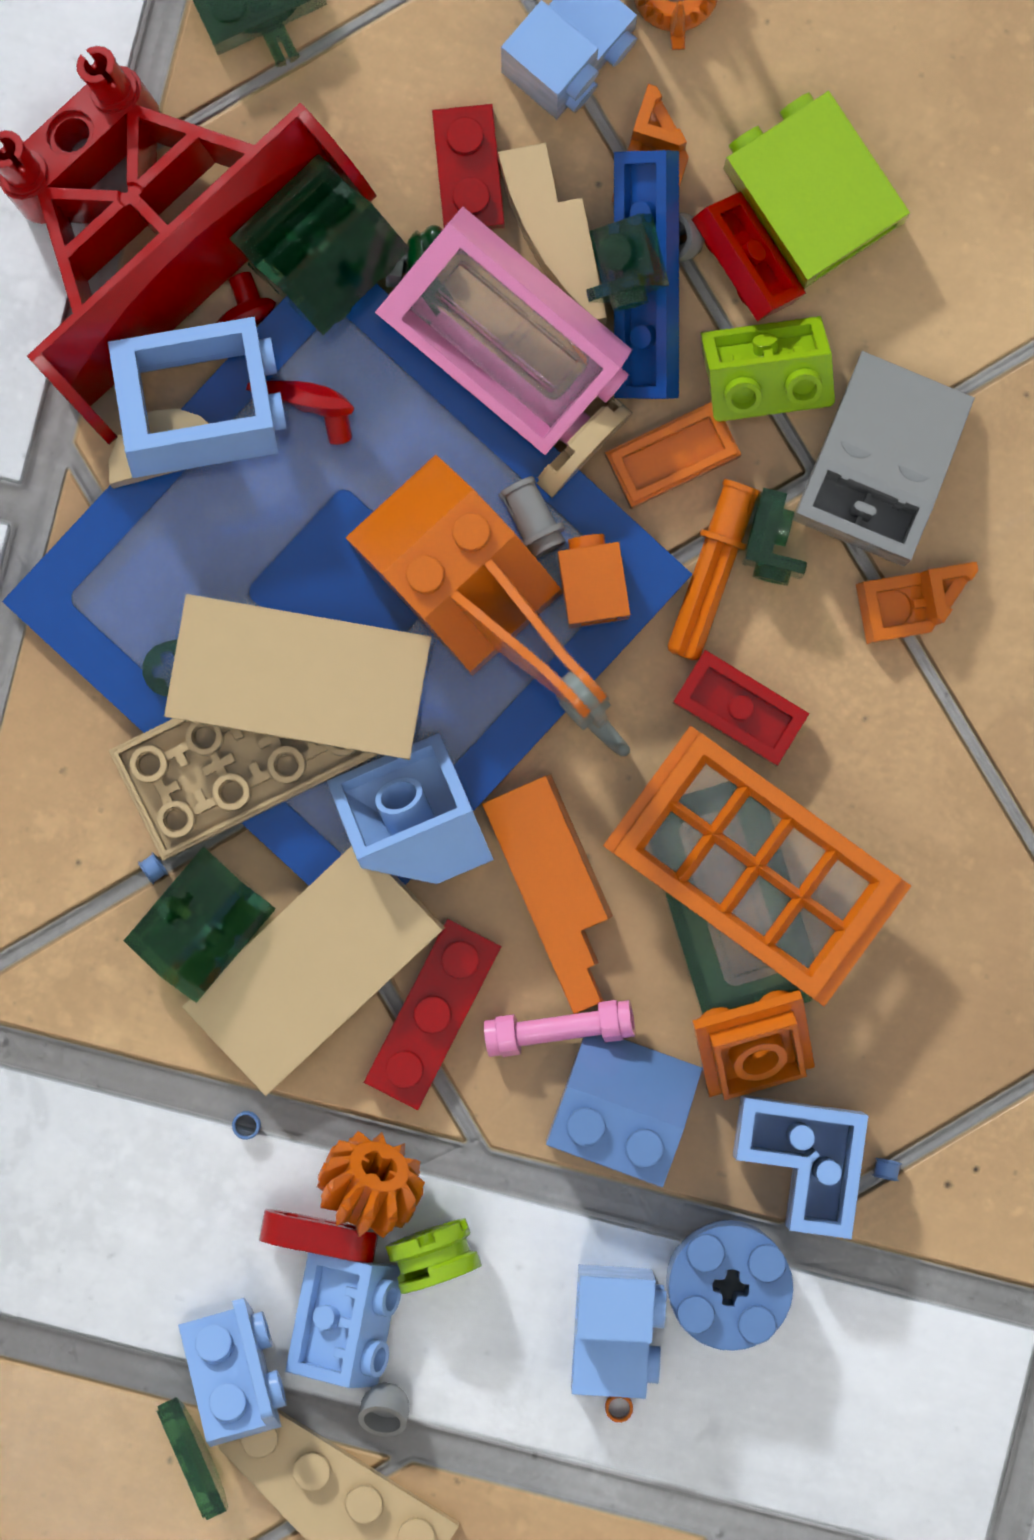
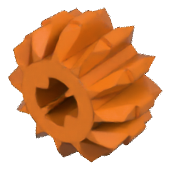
(370, 1184)

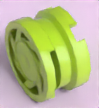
(433, 1256)

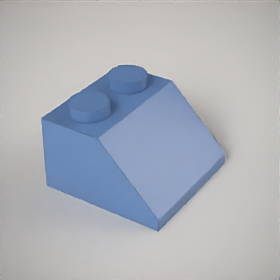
(624, 1108)

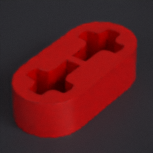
(317, 1236)

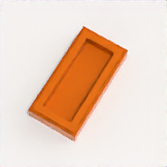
(672, 455)

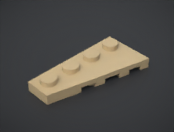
(331, 1491)

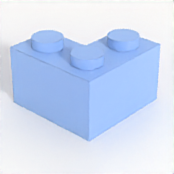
(564, 47)
(820, 1146)
(614, 1331)

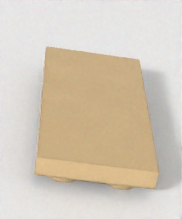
(297, 676)
(209, 778)
(312, 969)

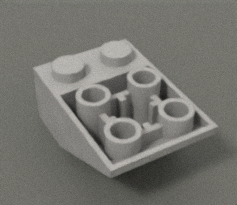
(884, 459)

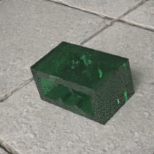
(333, 257)
(199, 925)

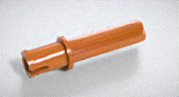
(713, 569)

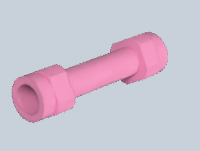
(507, 1035)

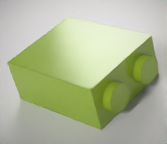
(814, 187)

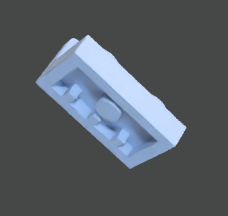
(343, 1321)
(231, 1373)

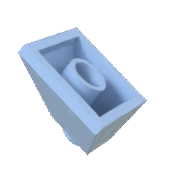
(410, 815)

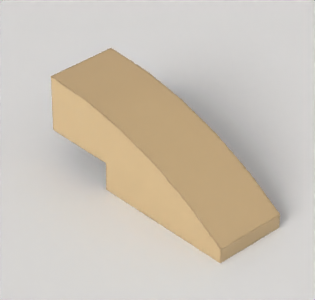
(551, 228)

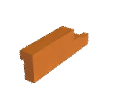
(553, 881)

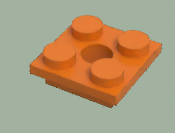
(754, 1045)

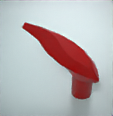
(247, 299)
(317, 400)

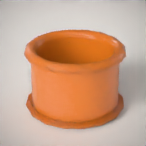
(619, 1419)

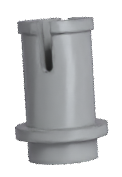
(532, 517)

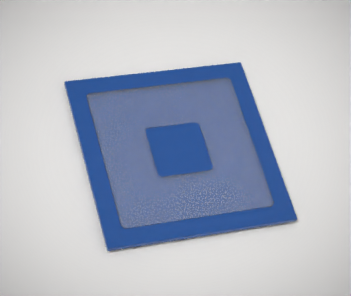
(276, 540)

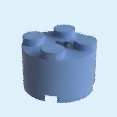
(750, 1314)

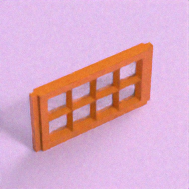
(757, 865)

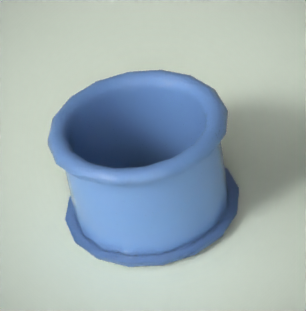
(153, 868)
(238, 1134)
(887, 1169)

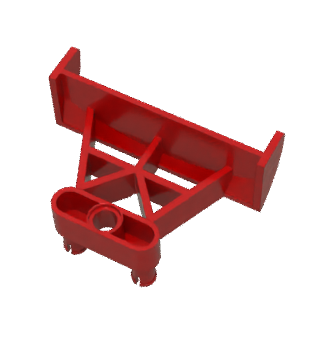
(186, 257)

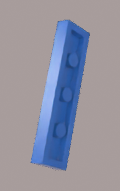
(650, 185)

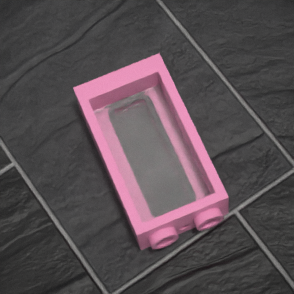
(506, 332)

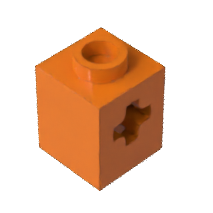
(593, 581)

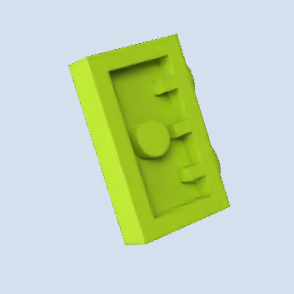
(768, 368)

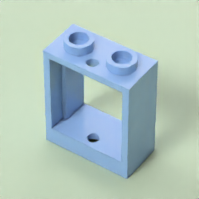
(204, 443)

